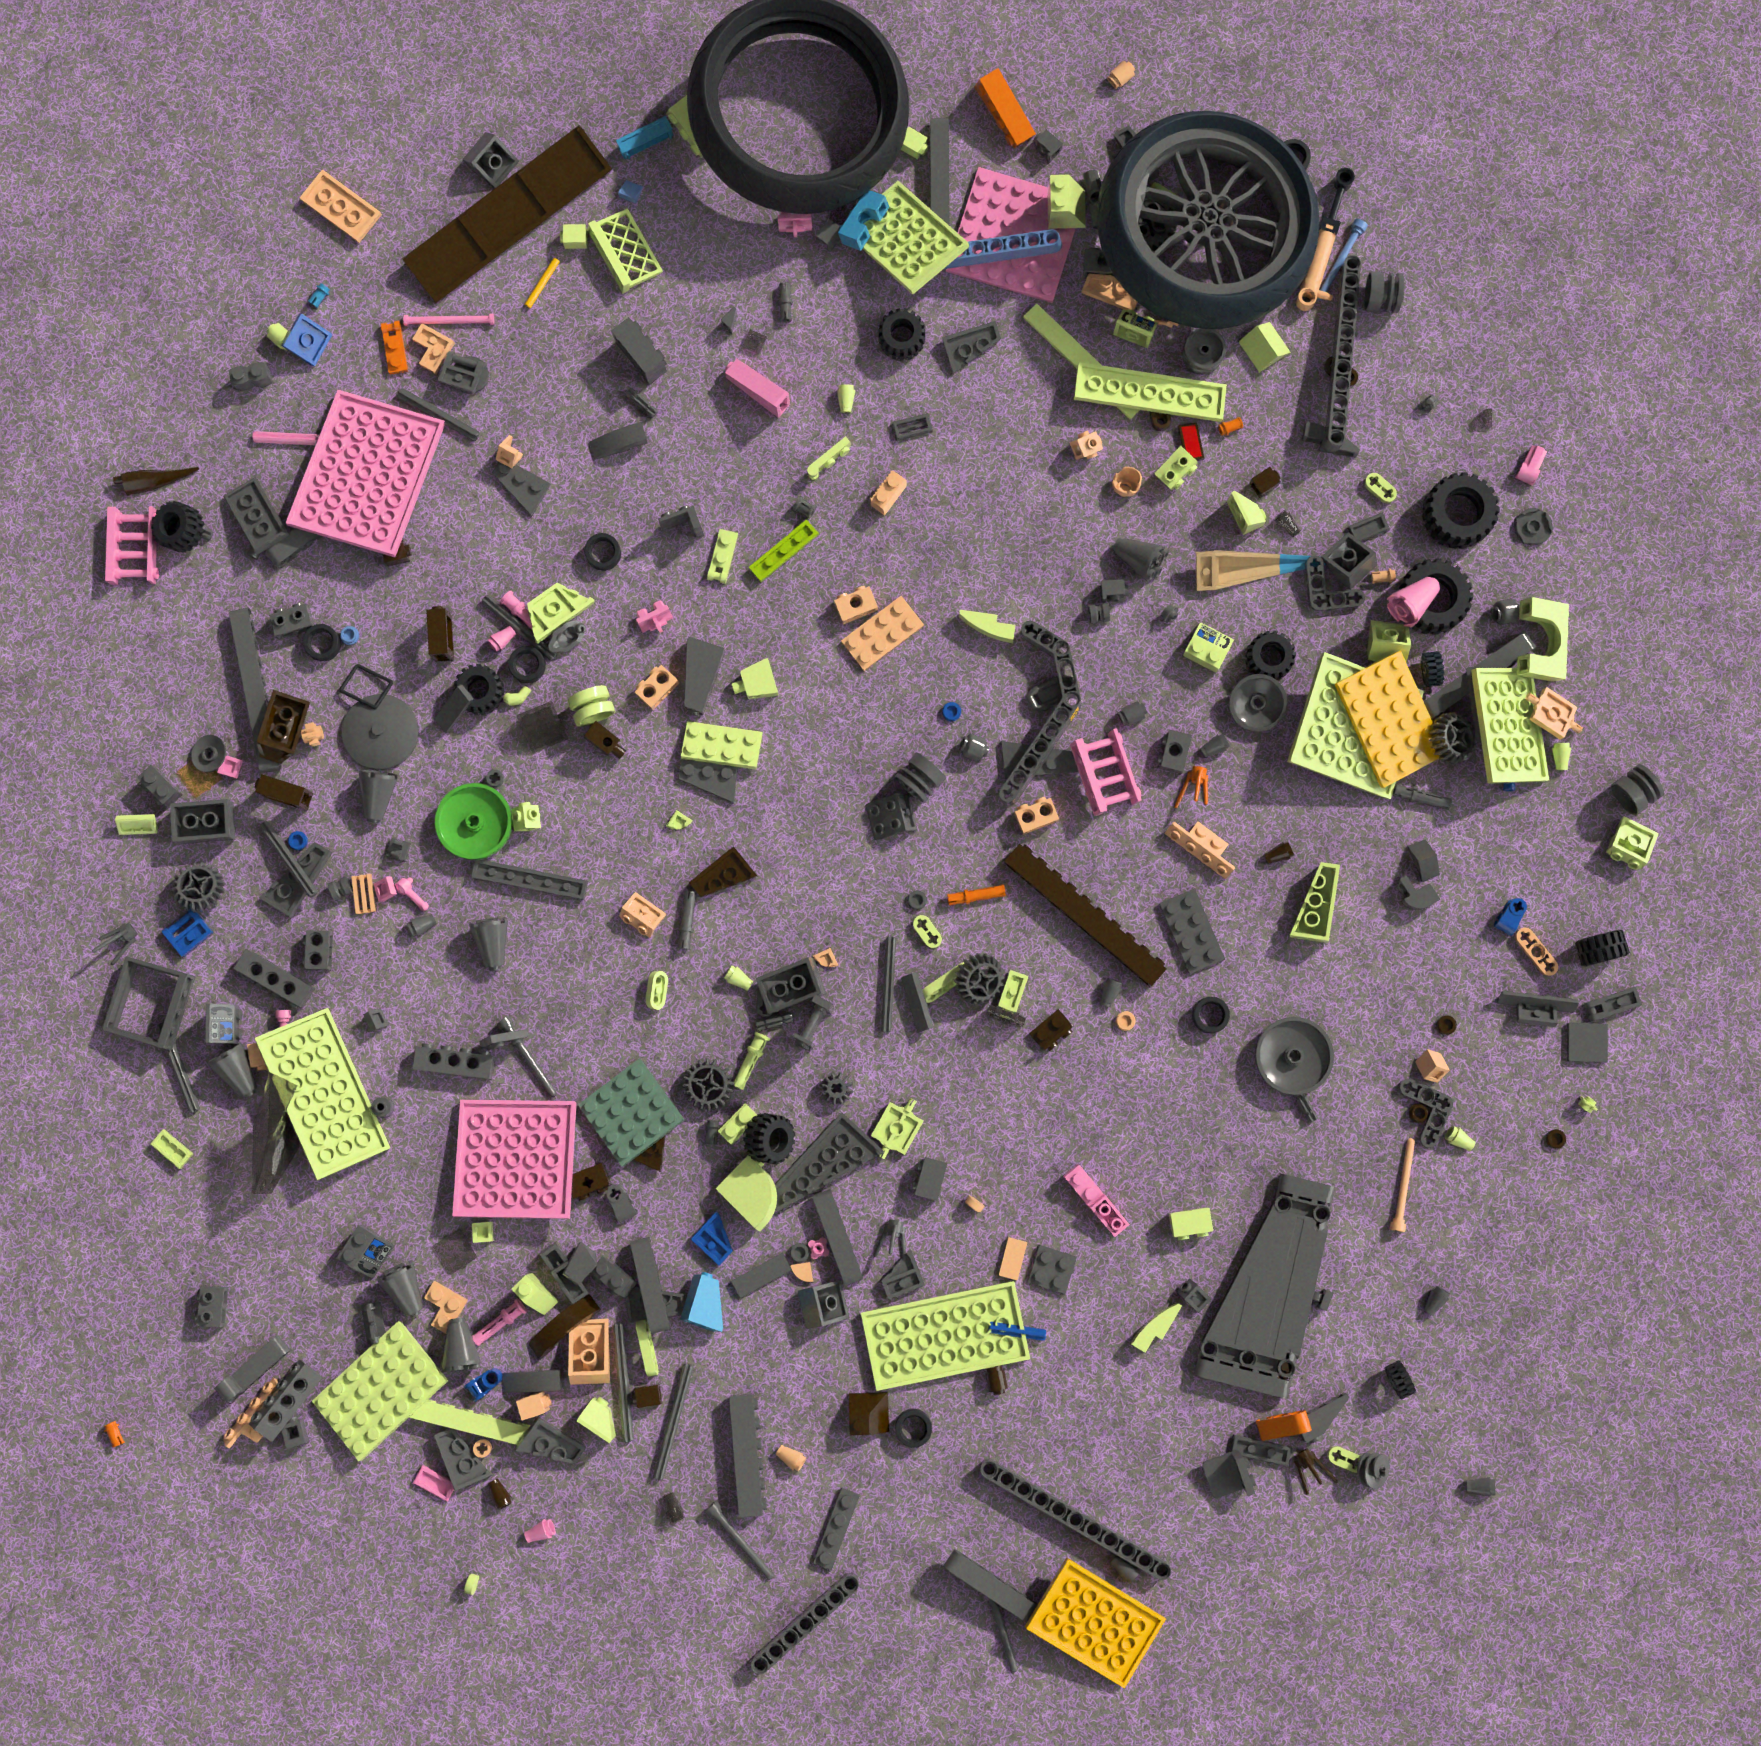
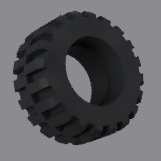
(1443, 527)
(1455, 584)

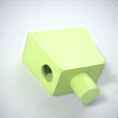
(757, 681)

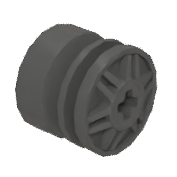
(1386, 292)
(922, 775)
(1640, 789)

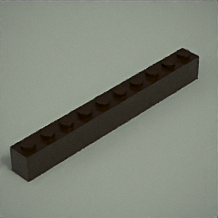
(1084, 915)

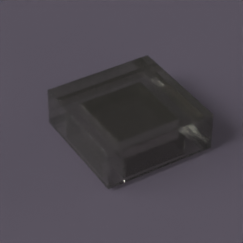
(754, 341)

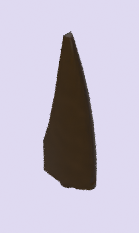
(147, 480)

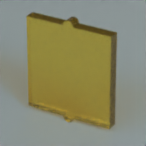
(198, 780)

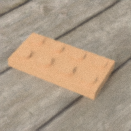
(340, 206)
(882, 633)

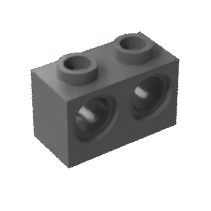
(324, 950)

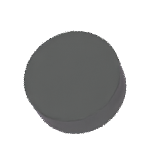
(917, 900)
(799, 1252)

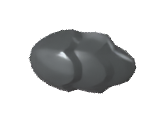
(566, 636)

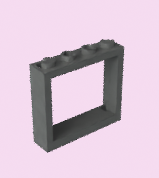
(175, 1011)

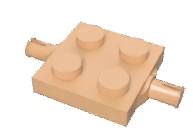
(1553, 713)

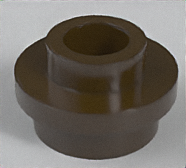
(1413, 1117)

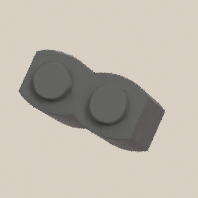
(245, 378)

